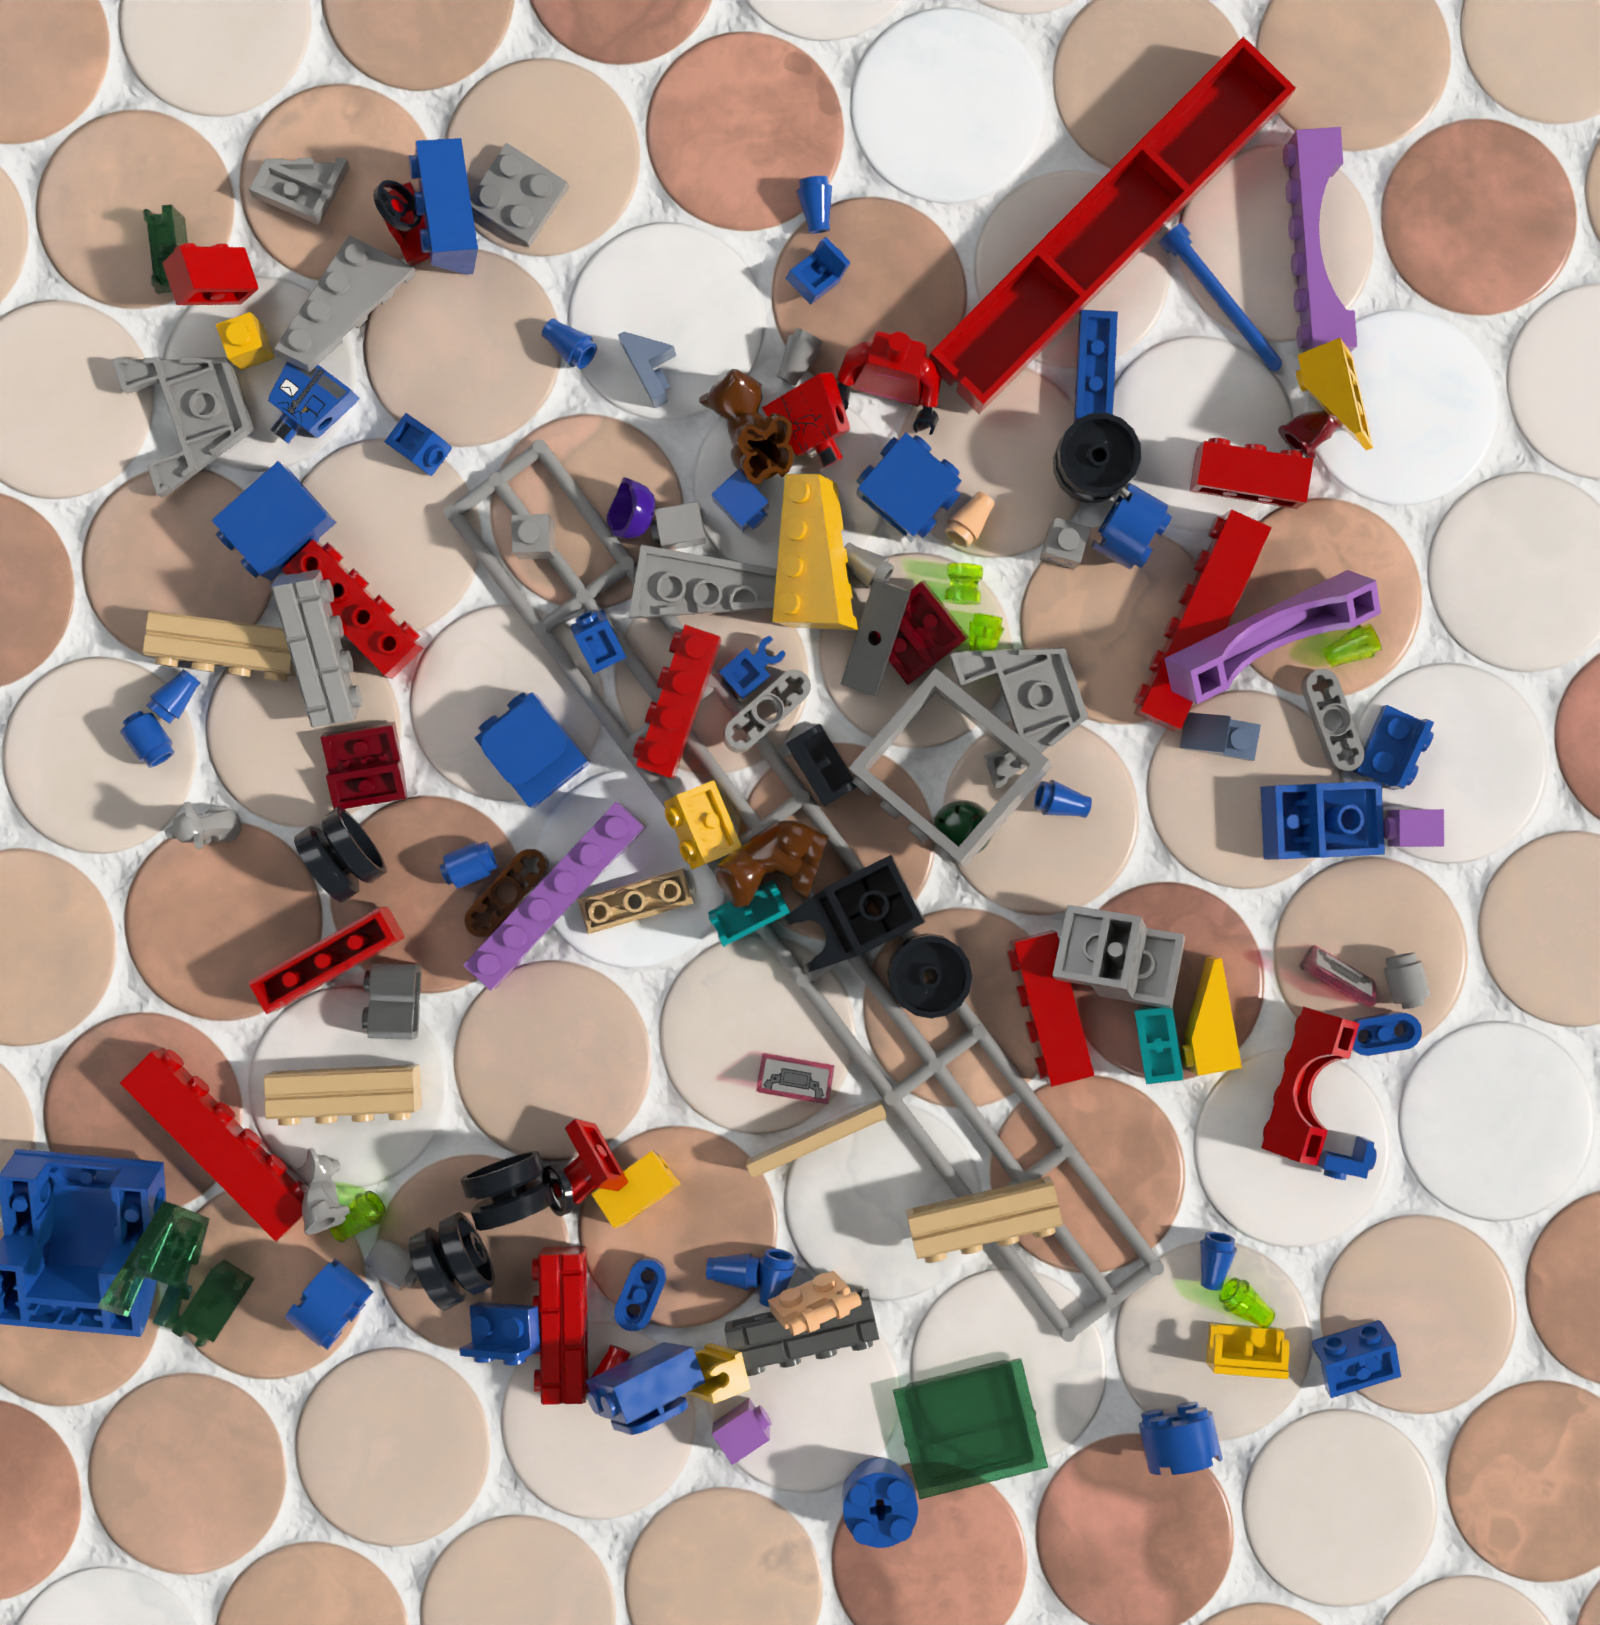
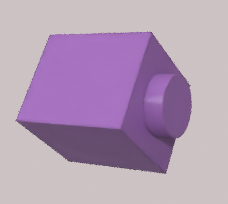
(1415, 828)
(742, 1430)

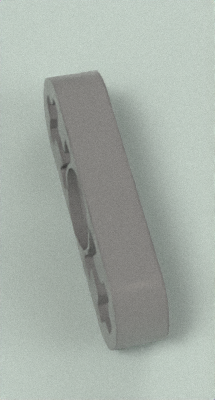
(779, 687)
(1333, 691)

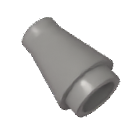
(799, 354)
(868, 565)

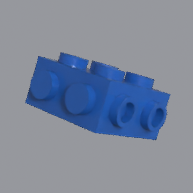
(909, 486)

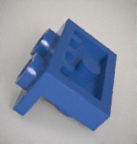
(1395, 748)
(502, 1333)
(1357, 1358)

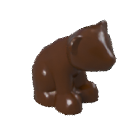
(757, 443)
(781, 848)

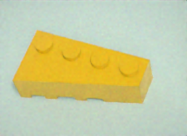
(811, 557)

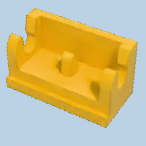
(648, 1183)
(1247, 1351)
(722, 1372)

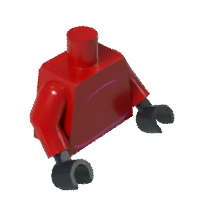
(895, 370)

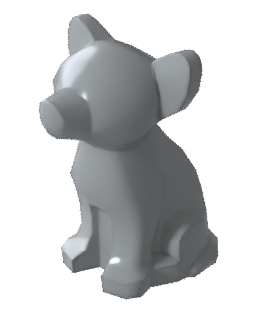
(214, 825)
(320, 1202)

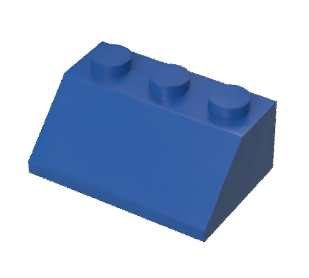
(444, 204)

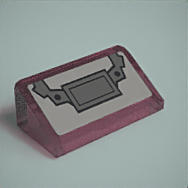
(1339, 976)
(795, 1078)

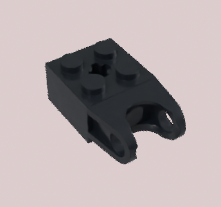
(844, 916)

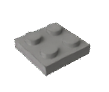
(518, 194)

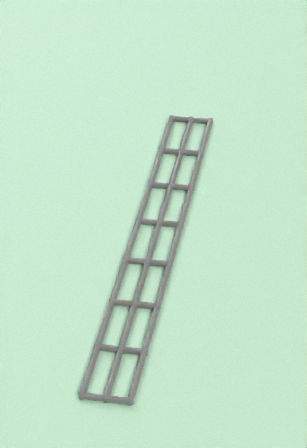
(934, 1063)

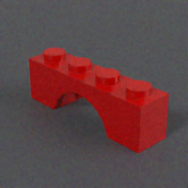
(1293, 1124)

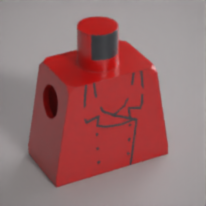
(815, 417)

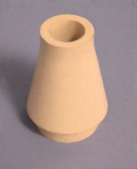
(968, 521)

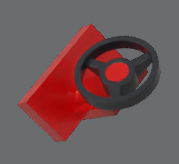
(400, 216)
(590, 1170)

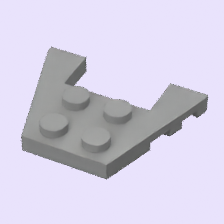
(203, 407)
(1037, 692)

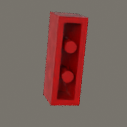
(1251, 473)

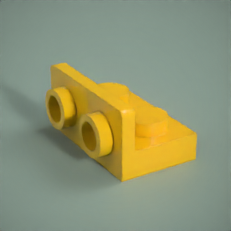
(701, 825)

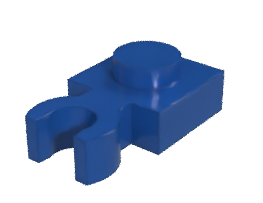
(748, 671)

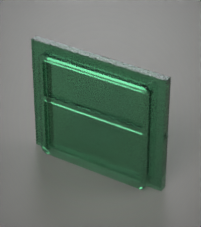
(970, 1427)

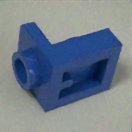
(418, 444)
(597, 640)

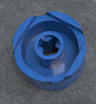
(1131, 527)
(329, 1304)
(1180, 1439)
(879, 1524)

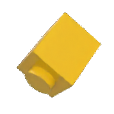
(245, 341)

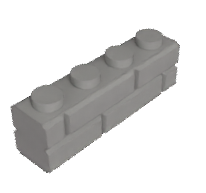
(316, 647)

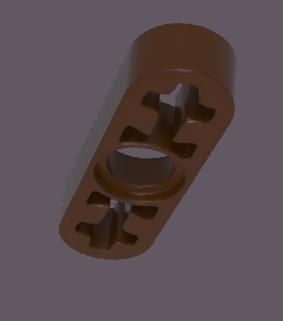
(495, 919)

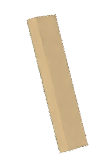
(816, 1138)

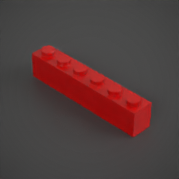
(1205, 610)
(217, 1141)

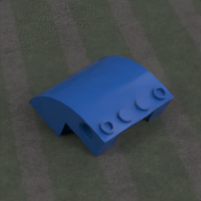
(69, 1235)

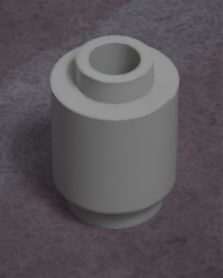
(1407, 980)
(391, 1264)

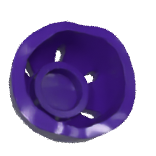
(631, 510)

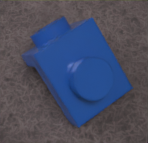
(818, 271)
(1358, 1165)

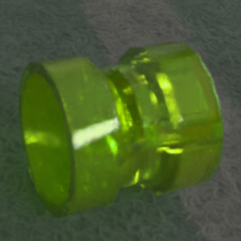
(964, 584)

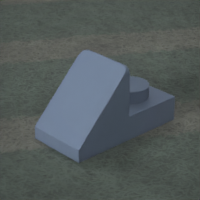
(645, 356)
(1220, 736)

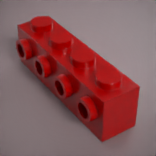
(364, 618)
(679, 701)

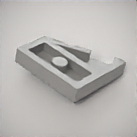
(299, 185)

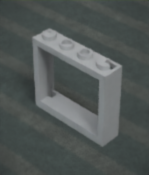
(922, 829)

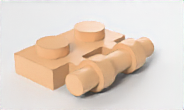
(814, 1303)

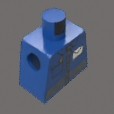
(308, 401)

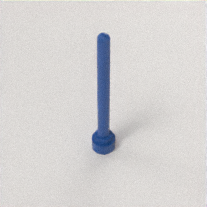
(1178, 243)

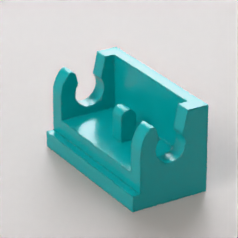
(736, 923)
(1159, 1044)

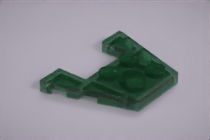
(164, 1255)

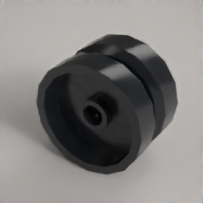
(1107, 439)
(340, 854)
(936, 996)
(507, 1190)
(451, 1261)

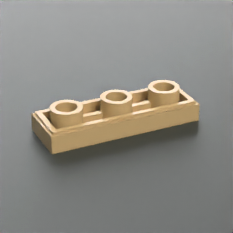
(657, 895)

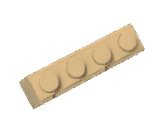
(217, 643)
(342, 1092)
(984, 1218)

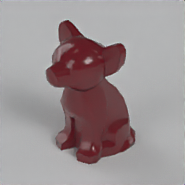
(1308, 431)

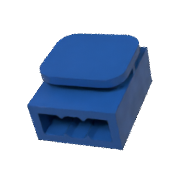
(272, 522)
(531, 749)
(646, 1388)

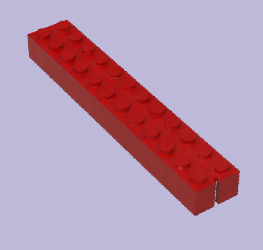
(1111, 224)

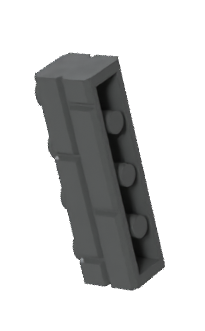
(767, 1342)

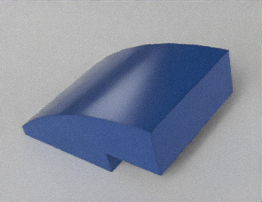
(1322, 820)

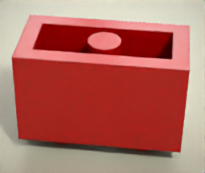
(210, 275)

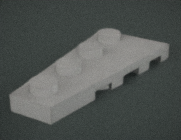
(341, 300)
(697, 584)

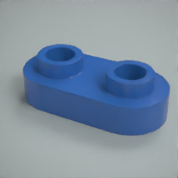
(1381, 1033)
(640, 1292)

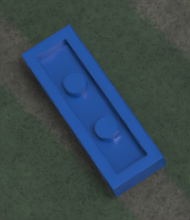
(1095, 362)

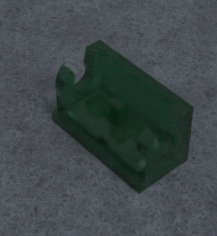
(164, 234)
(214, 1303)

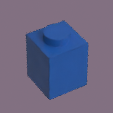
(741, 502)

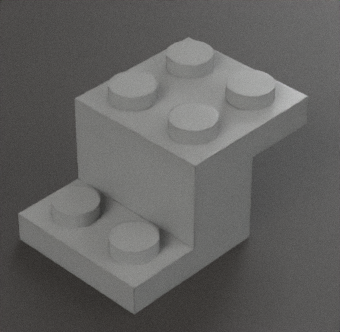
(1119, 956)

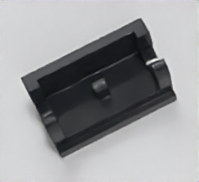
(821, 764)

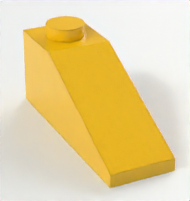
(1333, 383)
(1210, 1029)

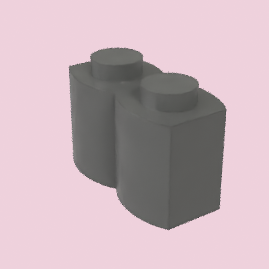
(393, 1001)

